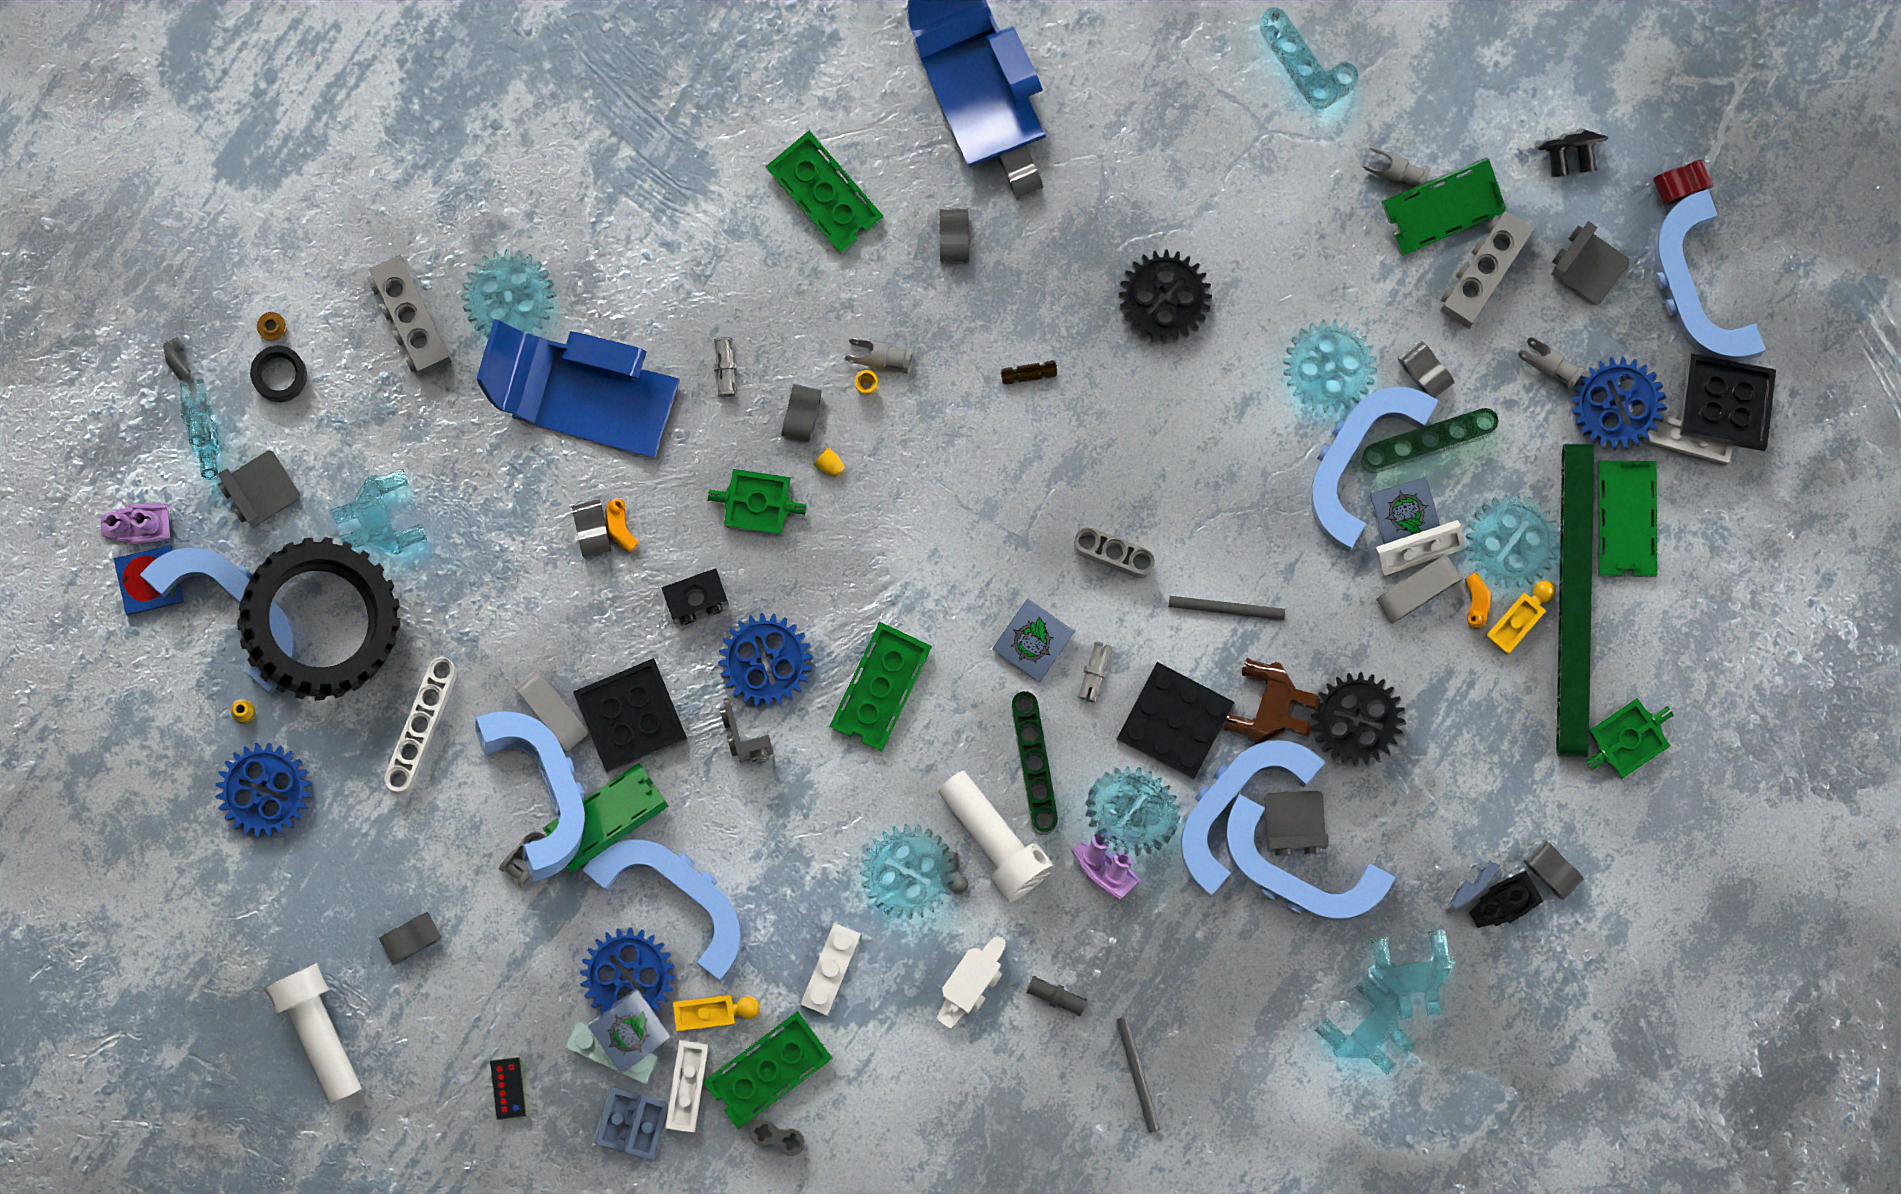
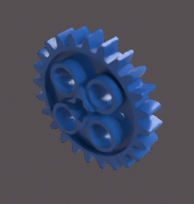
(1642, 393)
(740, 668)
(273, 766)
(647, 958)

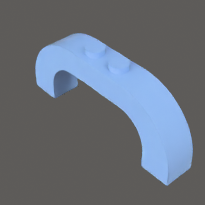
(1682, 296)
(1391, 402)
(190, 562)
(524, 733)
(1279, 755)
(1280, 884)
(701, 888)

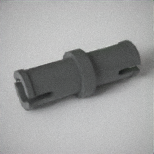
(1056, 995)

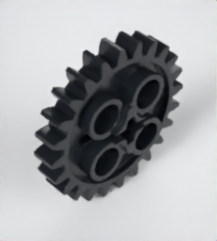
(1147, 278)
(1367, 695)

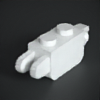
(969, 981)

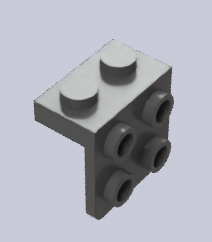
(1589, 264)
(259, 488)
(754, 749)
(1295, 823)

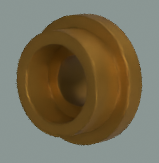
(275, 334)

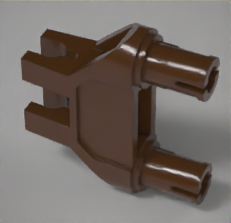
(1275, 707)

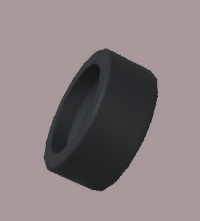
(275, 352)

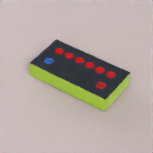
(508, 1088)

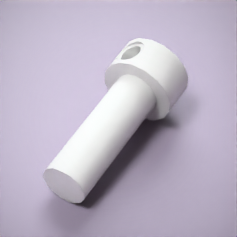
(1017, 866)
(302, 1001)

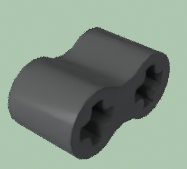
(1021, 171)
(954, 235)
(1426, 370)
(801, 413)
(591, 527)
(1553, 870)
(410, 938)
(777, 1137)

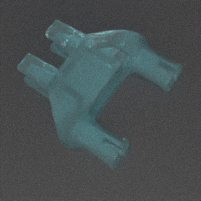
(201, 427)
(374, 517)
(1413, 977)
(1372, 1032)

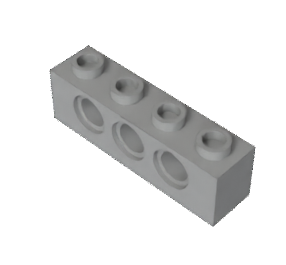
(394, 273)
(1467, 309)

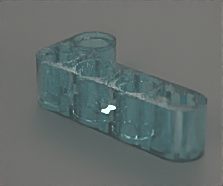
(1304, 56)

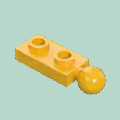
(1521, 617)
(712, 1012)

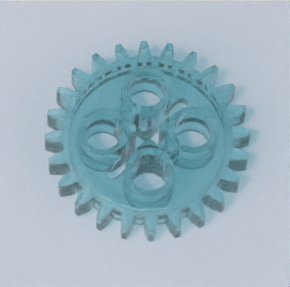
(501, 270)
(1345, 345)
(1533, 556)
(1112, 794)
(920, 849)

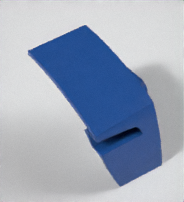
(977, 76)
(578, 387)

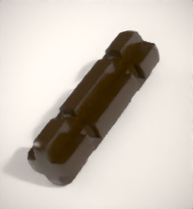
(1029, 372)

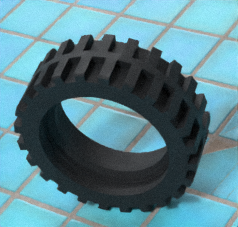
(329, 558)

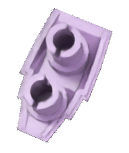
(137, 523)
(1105, 869)

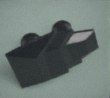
(1582, 140)
(1506, 901)

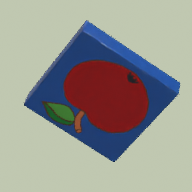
(135, 591)

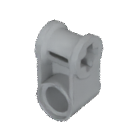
(516, 857)

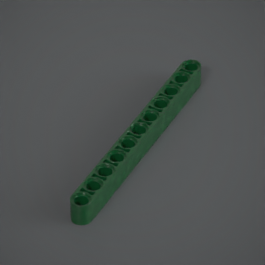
(1575, 600)

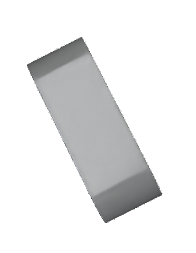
(1124, 563)
(1419, 589)
(551, 710)

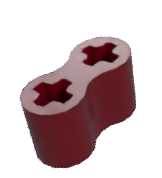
(1682, 182)

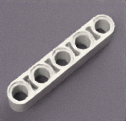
(421, 711)

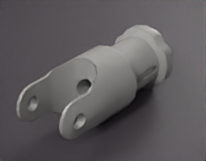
(1400, 170)
(882, 355)
(1551, 363)

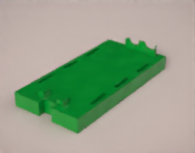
(824, 192)
(1446, 207)
(1627, 518)
(881, 686)
(615, 813)
(768, 1070)

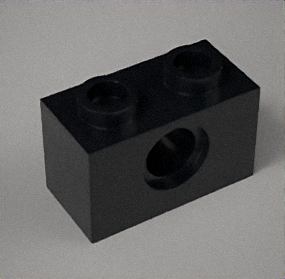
(706, 583)

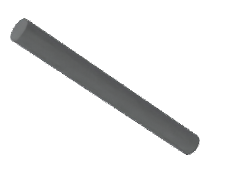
(1226, 607)
(1138, 1074)

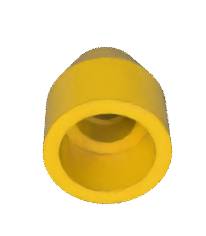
(866, 376)
(829, 463)
(248, 714)

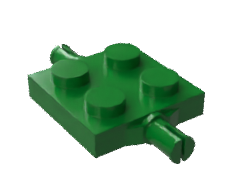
(757, 502)
(1629, 738)

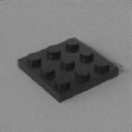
(1728, 402)
(630, 715)
(1175, 720)

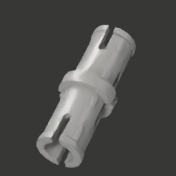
(725, 367)
(1094, 672)

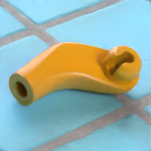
(616, 525)
(1480, 603)

